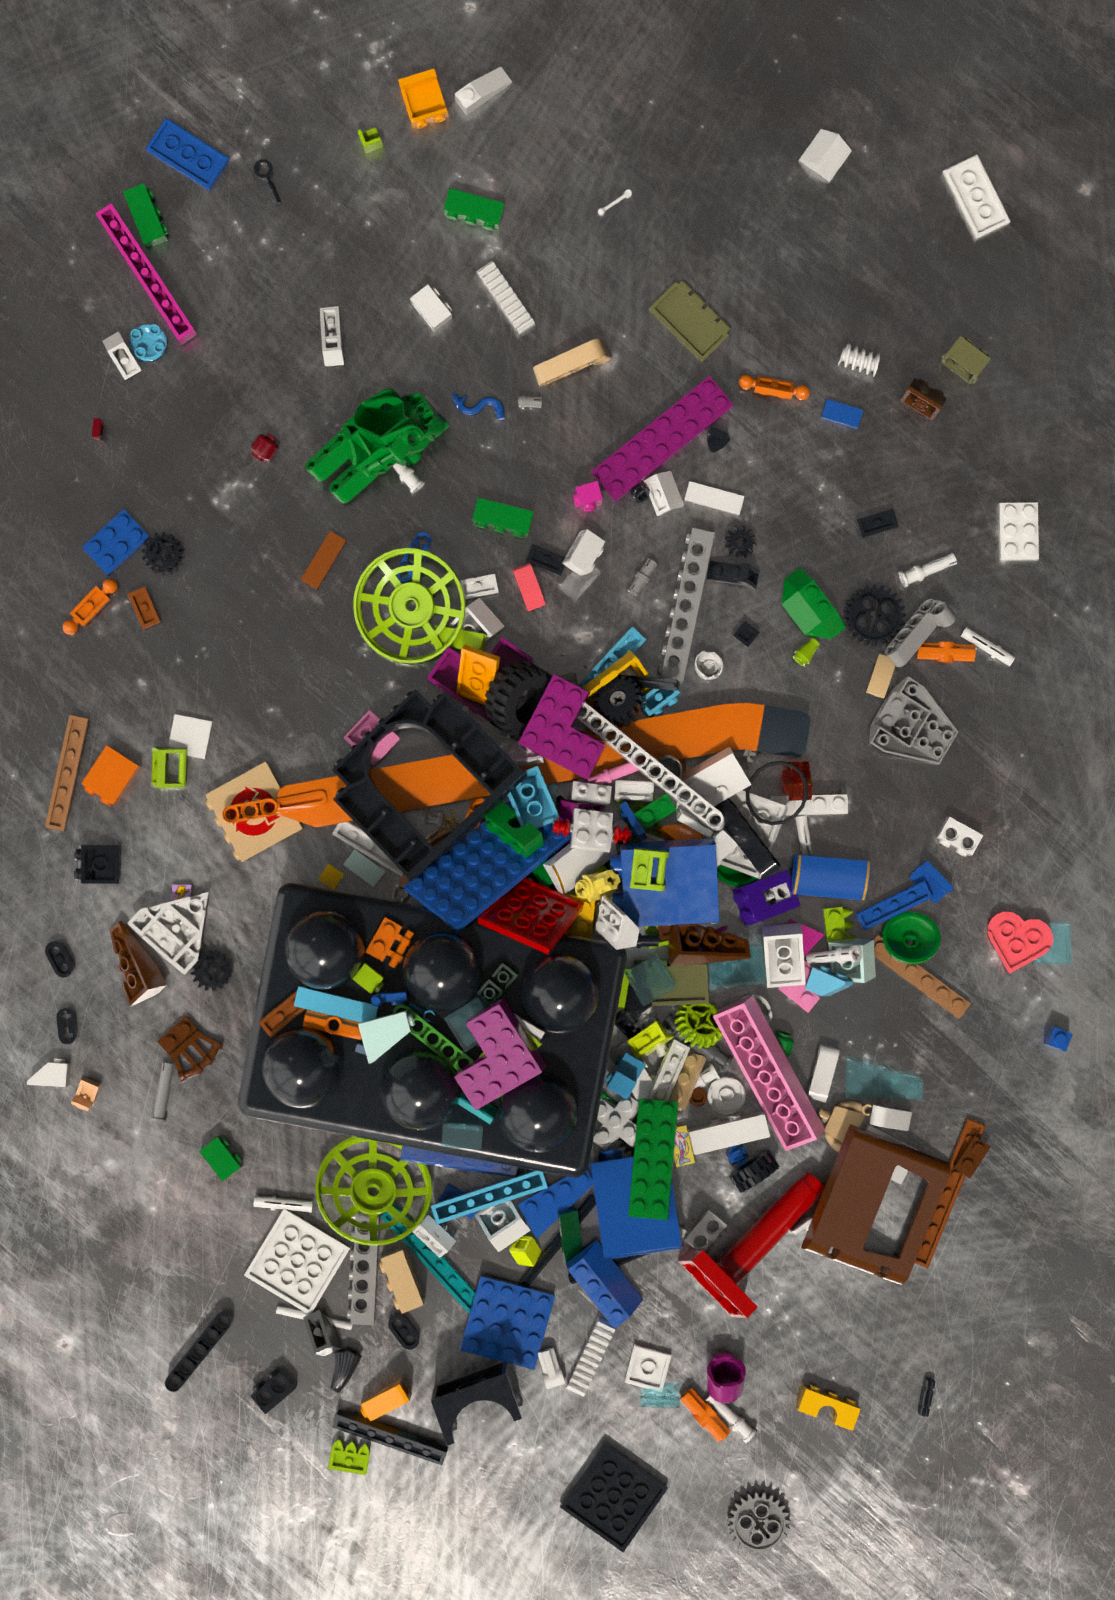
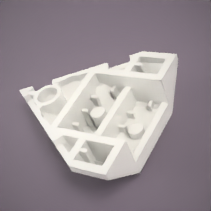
(173, 929)

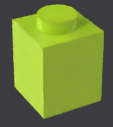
(369, 979)

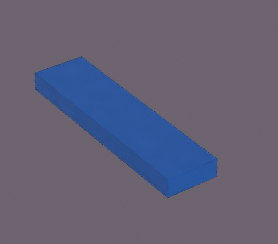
(894, 905)

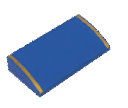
(830, 877)

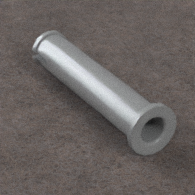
(163, 1092)

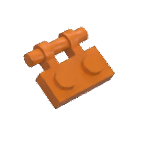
(384, 940)

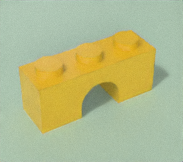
(813, 1400)

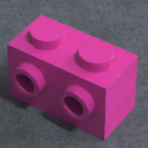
(588, 497)

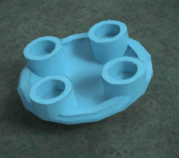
(147, 342)

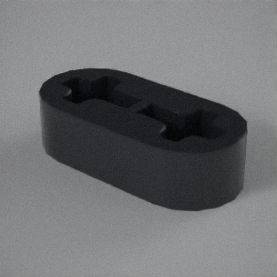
(61, 1025)

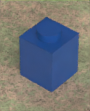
(1058, 1038)

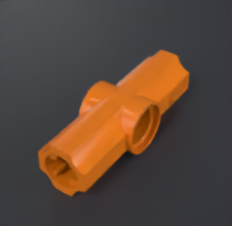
(946, 652)
(320, 1022)
(705, 1414)

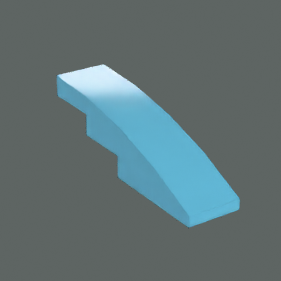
(630, 641)
(335, 1005)

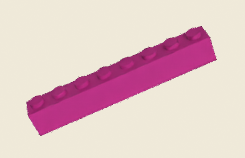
(146, 274)

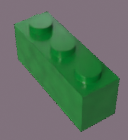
(473, 209)
(146, 215)
(502, 517)

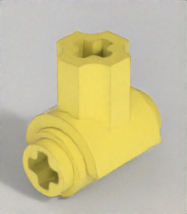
(597, 885)

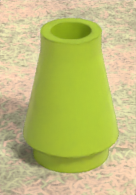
(806, 652)

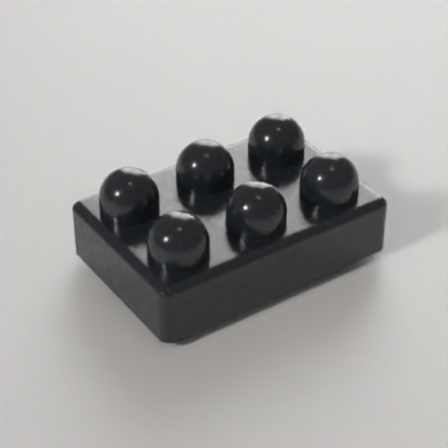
(410, 1090)

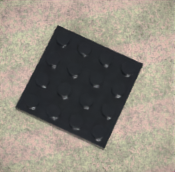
(613, 1497)

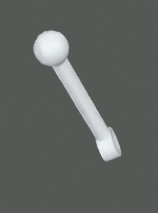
(627, 193)

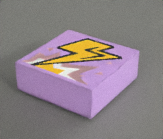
(181, 891)

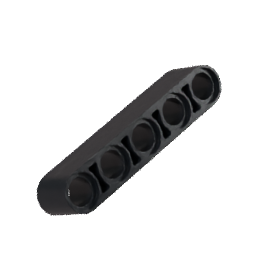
(747, 839)
(194, 1359)

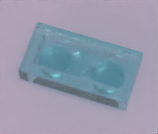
(666, 1401)

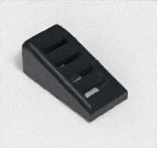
(623, 1025)

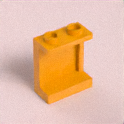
(423, 98)

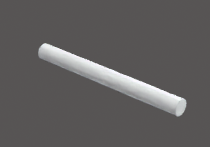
(300, 1314)

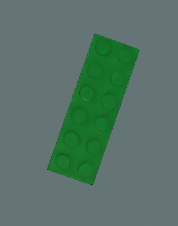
(653, 1159)

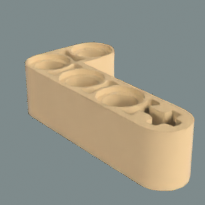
(589, 353)

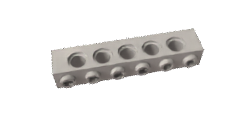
(365, 1315)

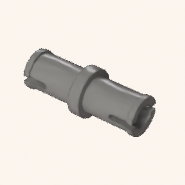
(642, 577)

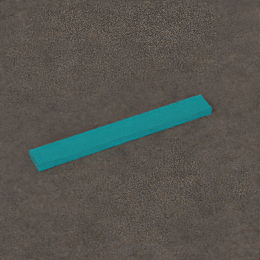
(439, 1267)

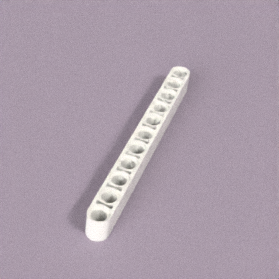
(651, 763)

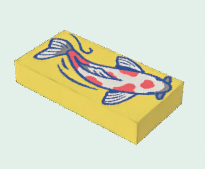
(683, 1152)

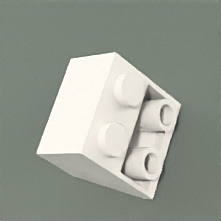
(616, 925)

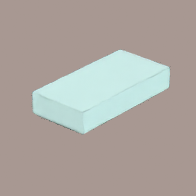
(364, 868)

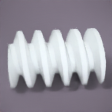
(859, 359)

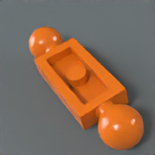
(774, 387)
(90, 606)

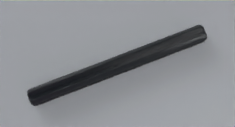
(555, 1245)

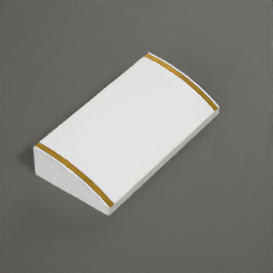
(571, 863)

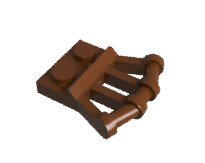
(180, 1038)

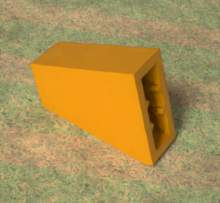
(386, 1400)

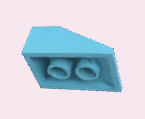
(533, 800)

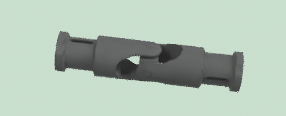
(712, 1053)

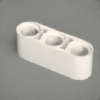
(823, 1072)
(890, 1117)

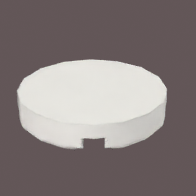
(726, 1095)

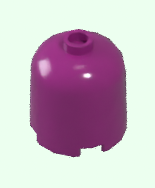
(725, 1378)

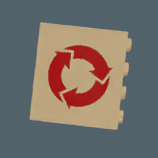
(252, 835)

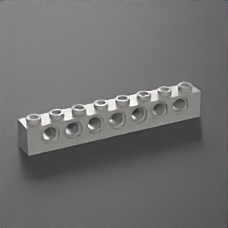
(705, 540)

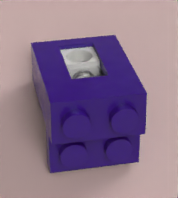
(753, 903)

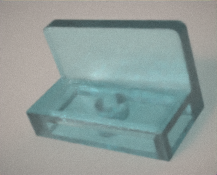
(462, 1135)

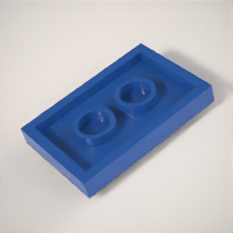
(116, 542)

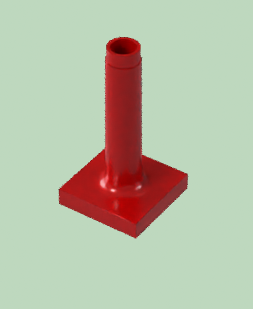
(724, 1276)

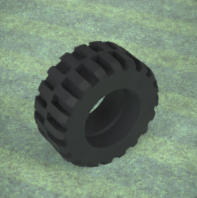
(507, 690)

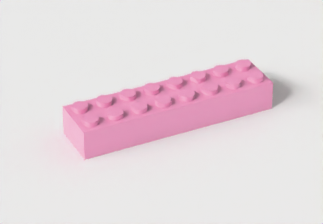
(769, 1073)

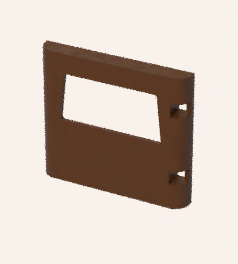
(854, 1198)

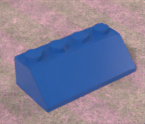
(604, 1284)

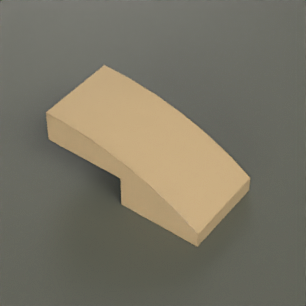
(881, 676)

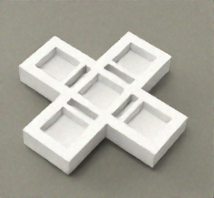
(616, 1123)

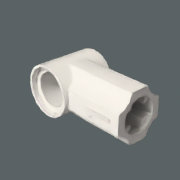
(551, 1372)

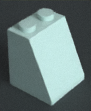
(384, 1032)

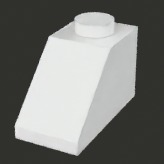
(121, 355)
(52, 1074)

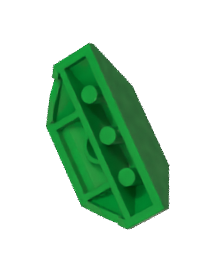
(810, 606)

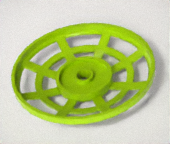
(398, 605)
(371, 1204)

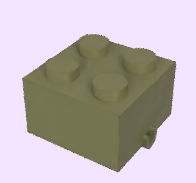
(966, 359)

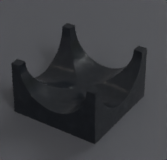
(488, 1384)

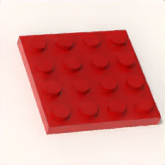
(532, 915)

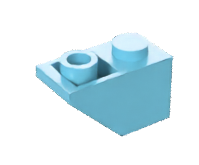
(825, 982)

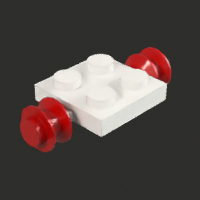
(591, 830)

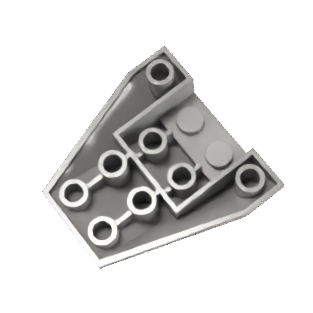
(912, 724)

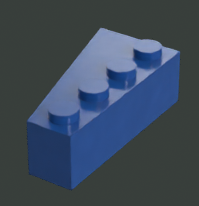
(542, 1206)

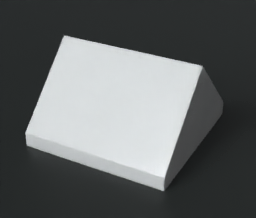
(826, 154)

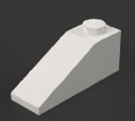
(481, 90)
(331, 336)

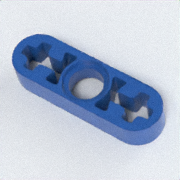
(415, 542)

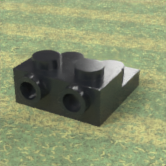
(97, 864)

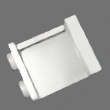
(590, 793)

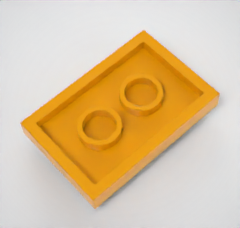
(475, 673)

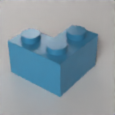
(625, 1075)

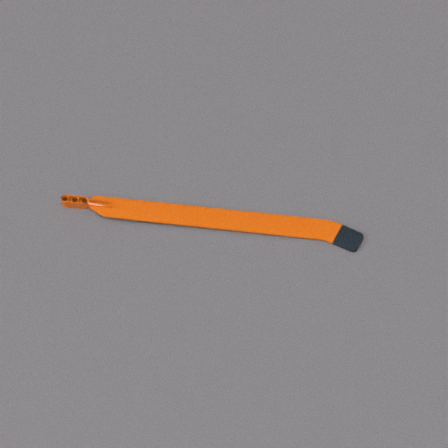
(447, 780)

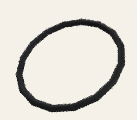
(798, 810)

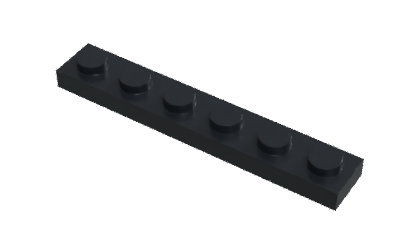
(390, 1437)

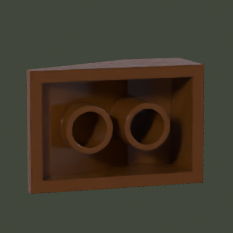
(923, 398)

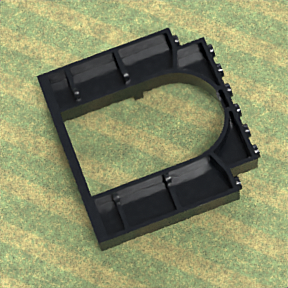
(462, 739)

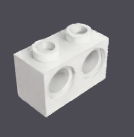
(961, 831)
(701, 1229)

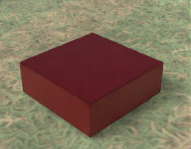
(97, 429)

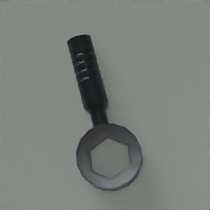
(270, 185)

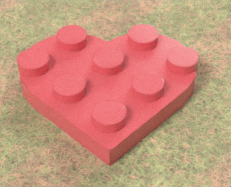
(1018, 940)

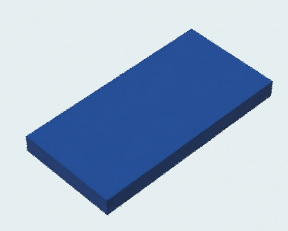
(187, 154)

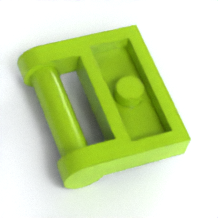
(642, 869)

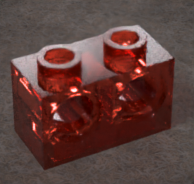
(793, 783)

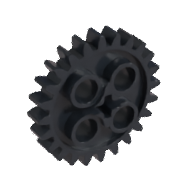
(891, 620)

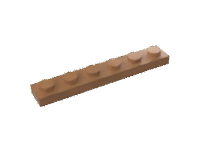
(67, 773)
(923, 981)

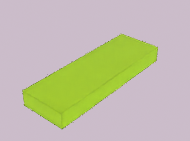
(468, 638)

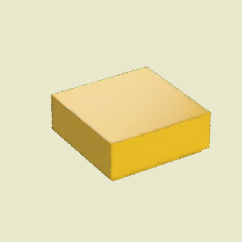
(331, 877)

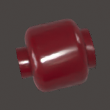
(264, 447)

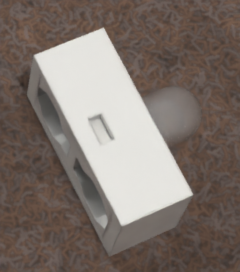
(435, 1236)

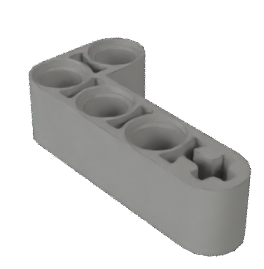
(917, 630)

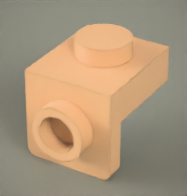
(86, 1094)

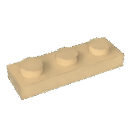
(687, 1080)

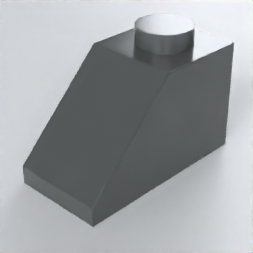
(321, 1333)

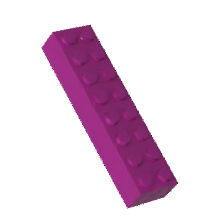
(662, 439)

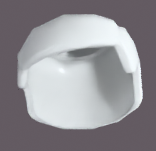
(708, 665)

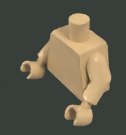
(840, 1118)

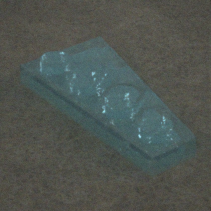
(877, 1083)

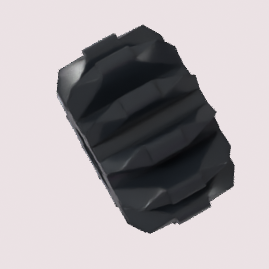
(745, 546)

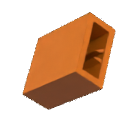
(110, 776)

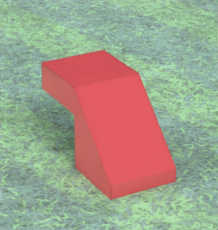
(529, 587)

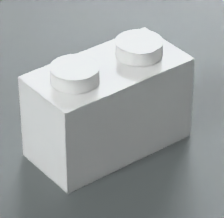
(431, 307)
(584, 552)

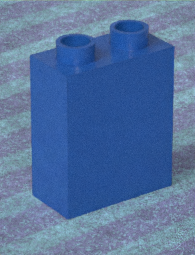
(689, 883)
(623, 1234)

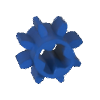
(737, 1155)

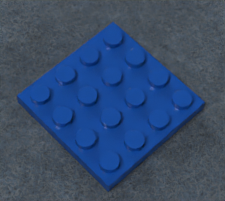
(507, 1322)

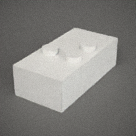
(714, 779)
(729, 1132)

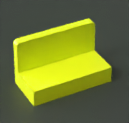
(649, 1040)

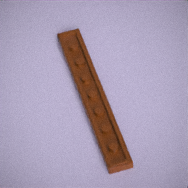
(949, 1194)

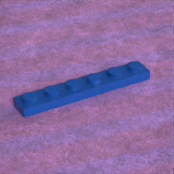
(456, 1162)

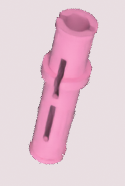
(608, 776)

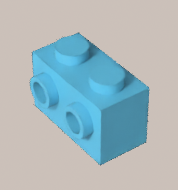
(659, 699)

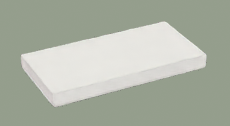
(976, 197)

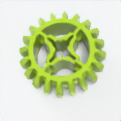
(688, 1019)

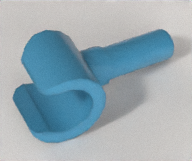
(422, 1011)

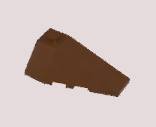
(700, 945)
(139, 971)

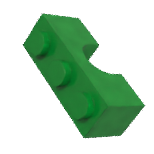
(523, 840)

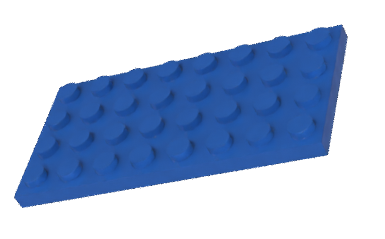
(477, 874)

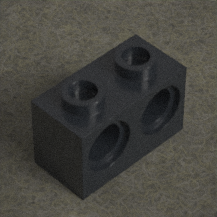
(276, 1394)

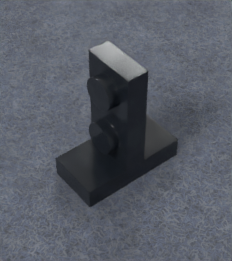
(733, 573)

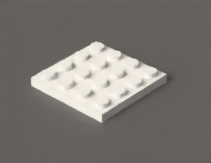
(766, 810)
(297, 1261)

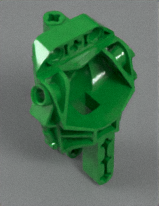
(379, 434)

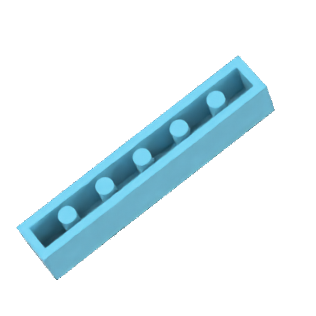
(489, 1196)

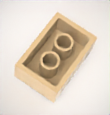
(402, 1279)

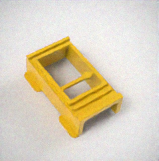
(612, 672)

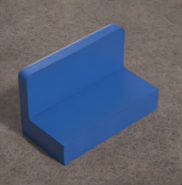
(936, 882)

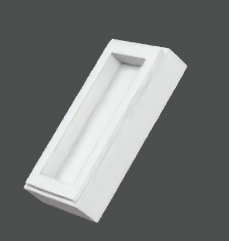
(634, 790)

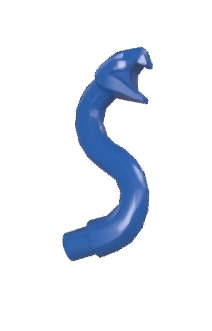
(497, 404)

